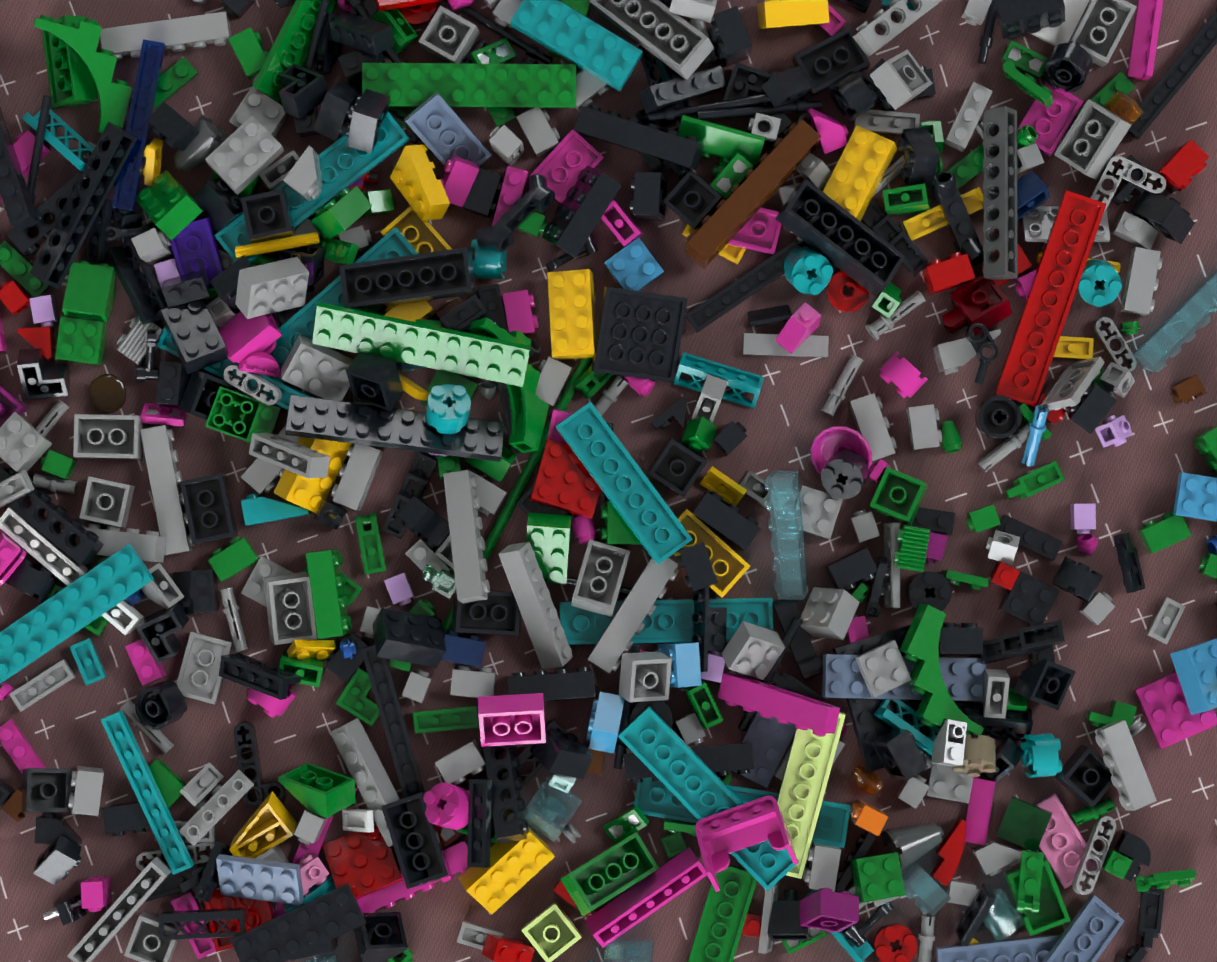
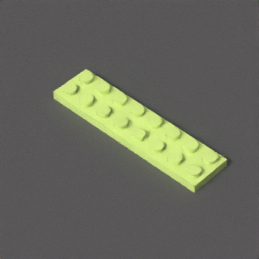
(805, 787)

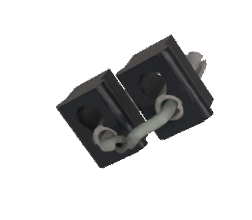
(68, 910)

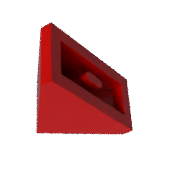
(40, 338)

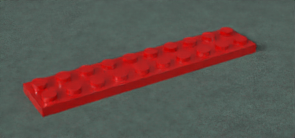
(1050, 298)

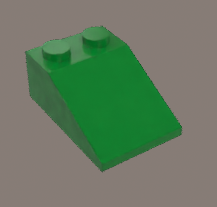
(320, 789)

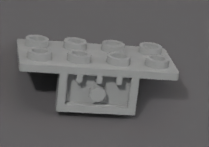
(1039, 223)

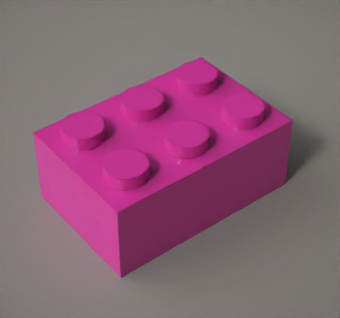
(511, 719)

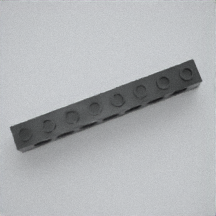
(1000, 137)

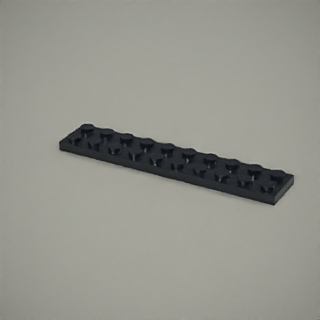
(391, 429)

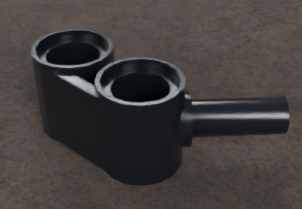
(978, 344)
(330, 514)

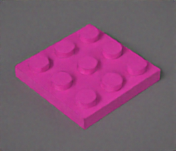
(1169, 713)

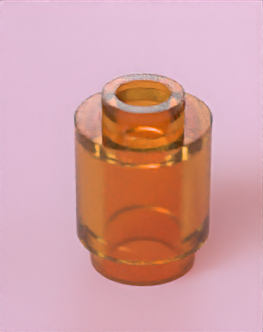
(867, 781)

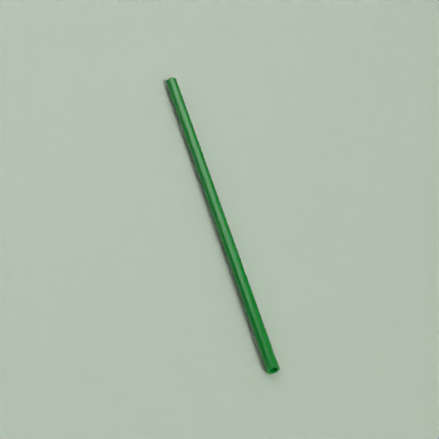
(525, 476)

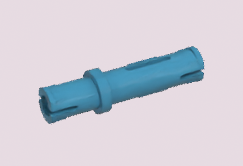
(1036, 428)

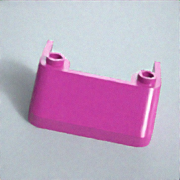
(739, 829)

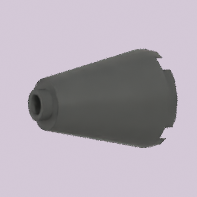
(201, 147)
(912, 841)

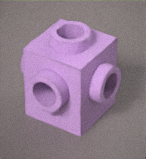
(1114, 431)

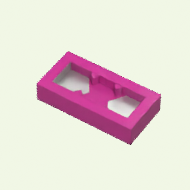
(163, 415)

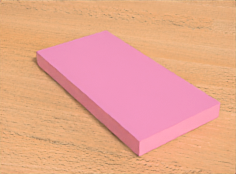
(1062, 842)

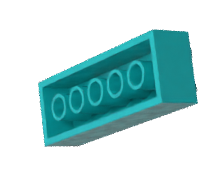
(578, 40)

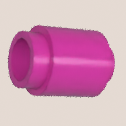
(584, 529)

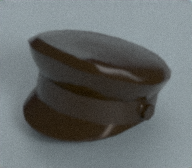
(107, 393)

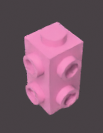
(312, 871)

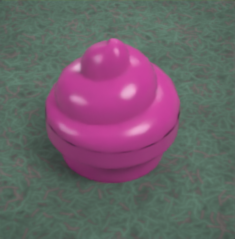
(1087, 543)

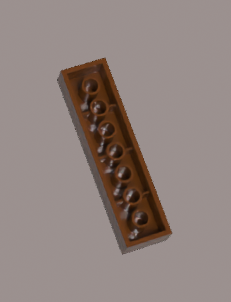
(752, 194)

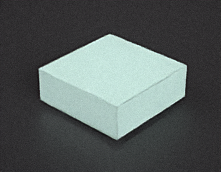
(562, 782)

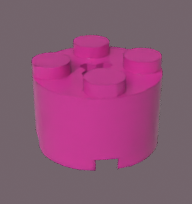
(903, 375)
(272, 705)
(447, 806)

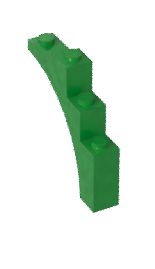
(84, 40)
(527, 409)
(922, 647)

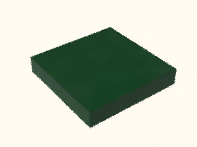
(1024, 824)

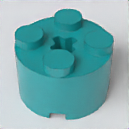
(488, 262)
(807, 270)
(1106, 291)
(448, 408)
(1041, 755)

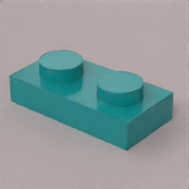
(88, 661)

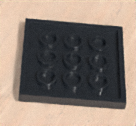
(639, 334)

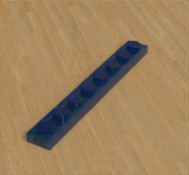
(140, 110)

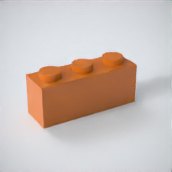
(868, 817)

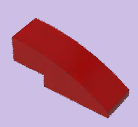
(951, 853)

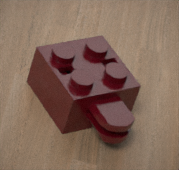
(976, 303)

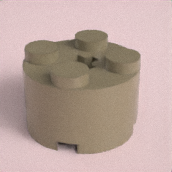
(978, 756)

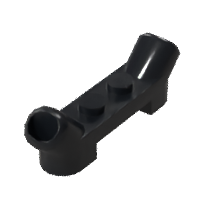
(957, 217)
(500, 235)

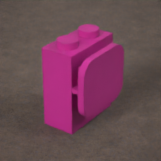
(249, 336)
(10, 556)

